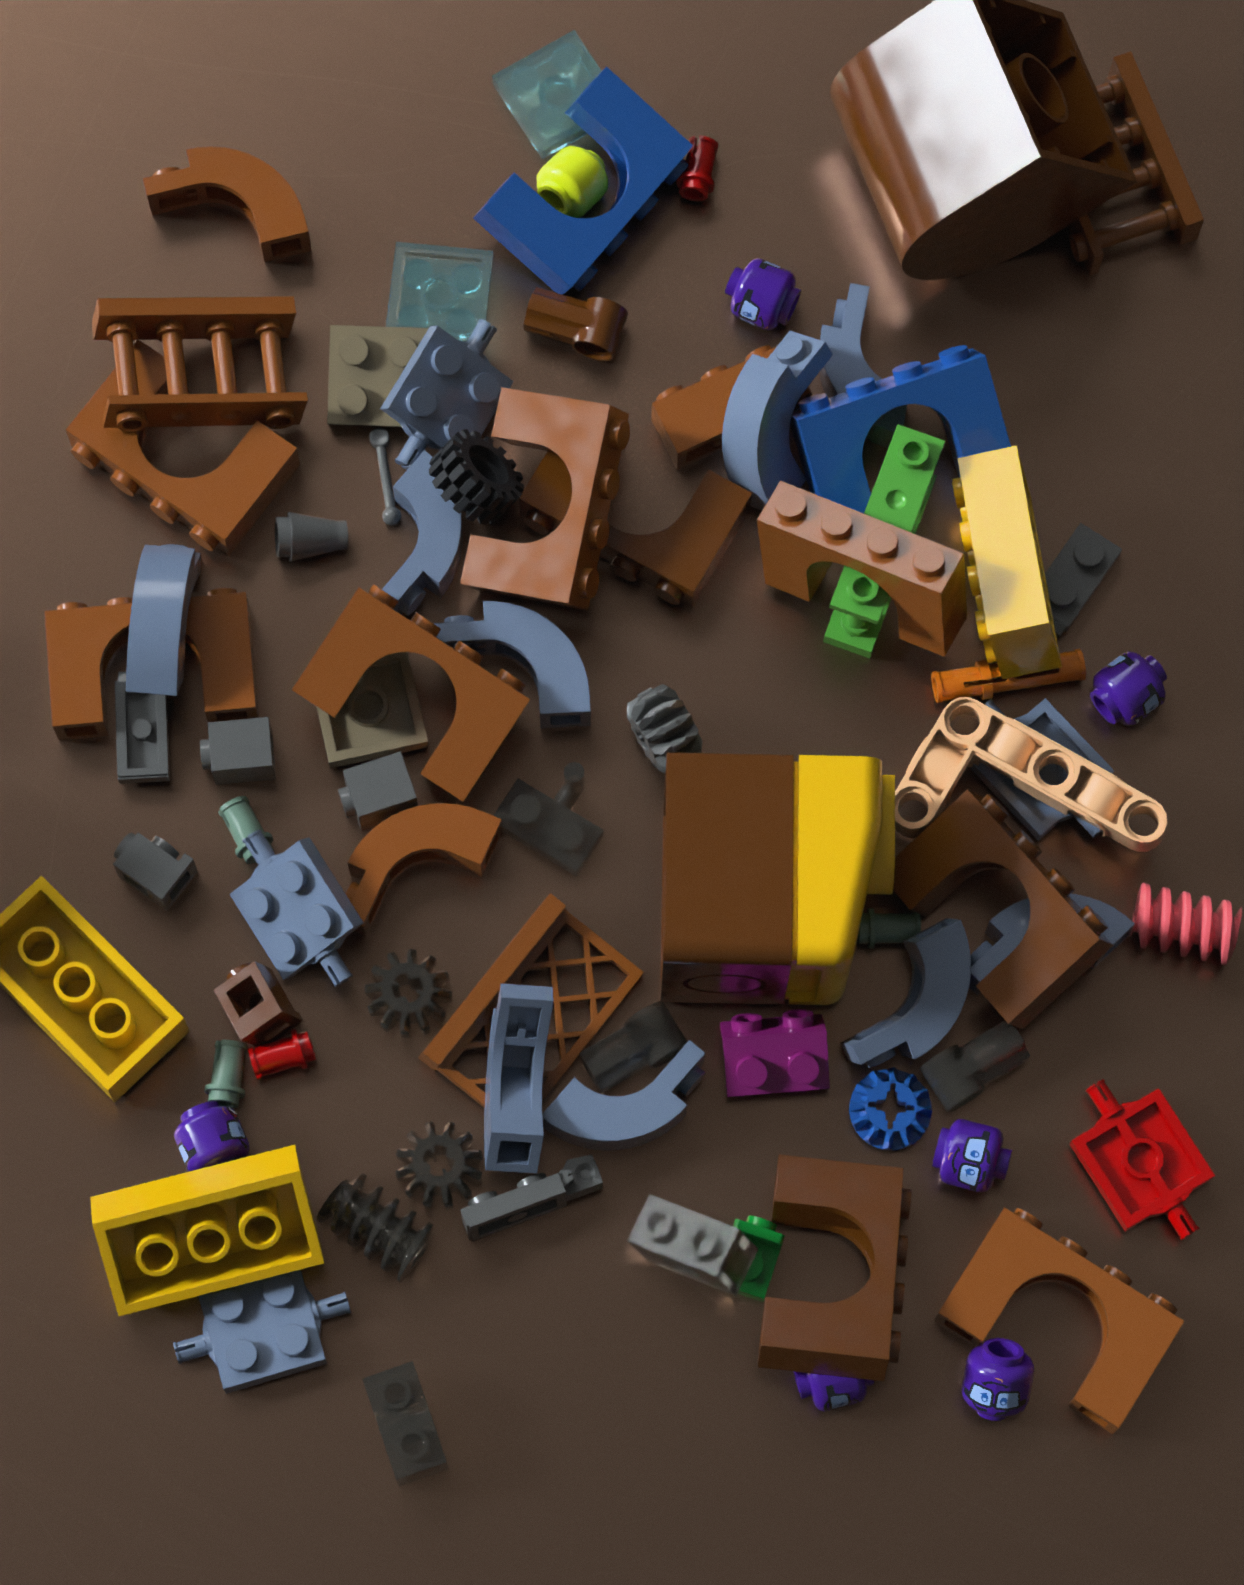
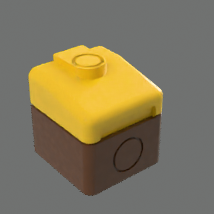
(769, 873)

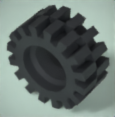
(476, 477)

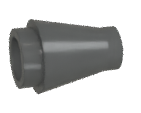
(307, 536)

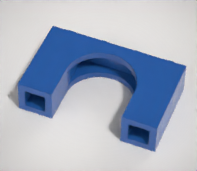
(644, 155)
(834, 428)

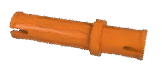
(952, 685)

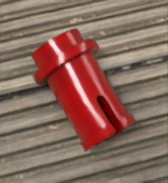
(696, 180)
(282, 1054)

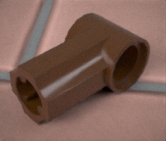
(589, 325)

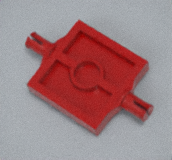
(1142, 1159)

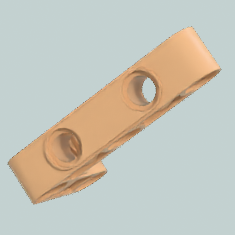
(1020, 755)

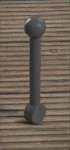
(379, 440)

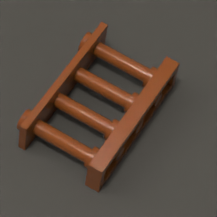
(1158, 170)
(198, 318)

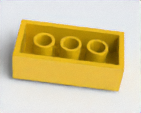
(1005, 563)
(83, 991)
(206, 1230)

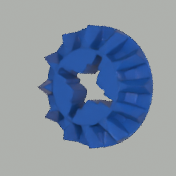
(871, 1123)

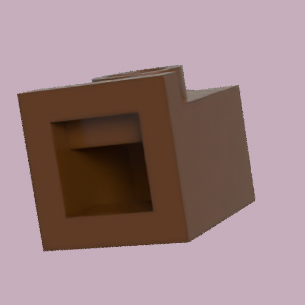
(253, 1021)

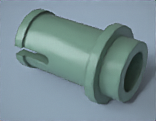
(242, 822)
(887, 927)
(227, 1073)

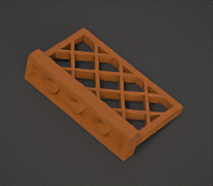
(509, 969)

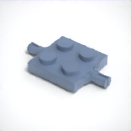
(445, 390)
(1031, 812)
(296, 908)
(262, 1330)

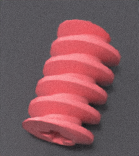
(1186, 924)

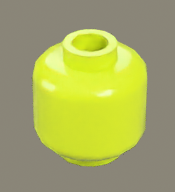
(573, 181)

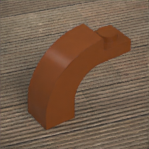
(240, 182)
(417, 836)

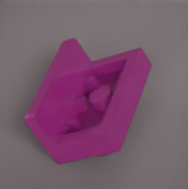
(775, 1053)

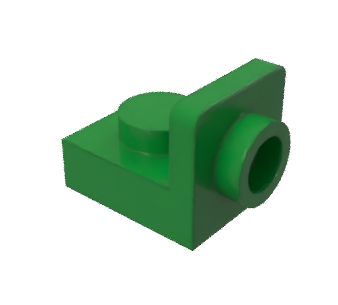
(769, 1244)

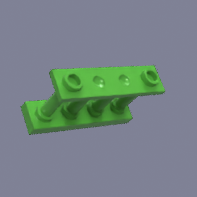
(897, 499)

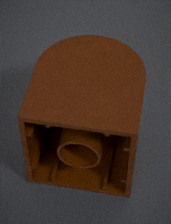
(978, 133)

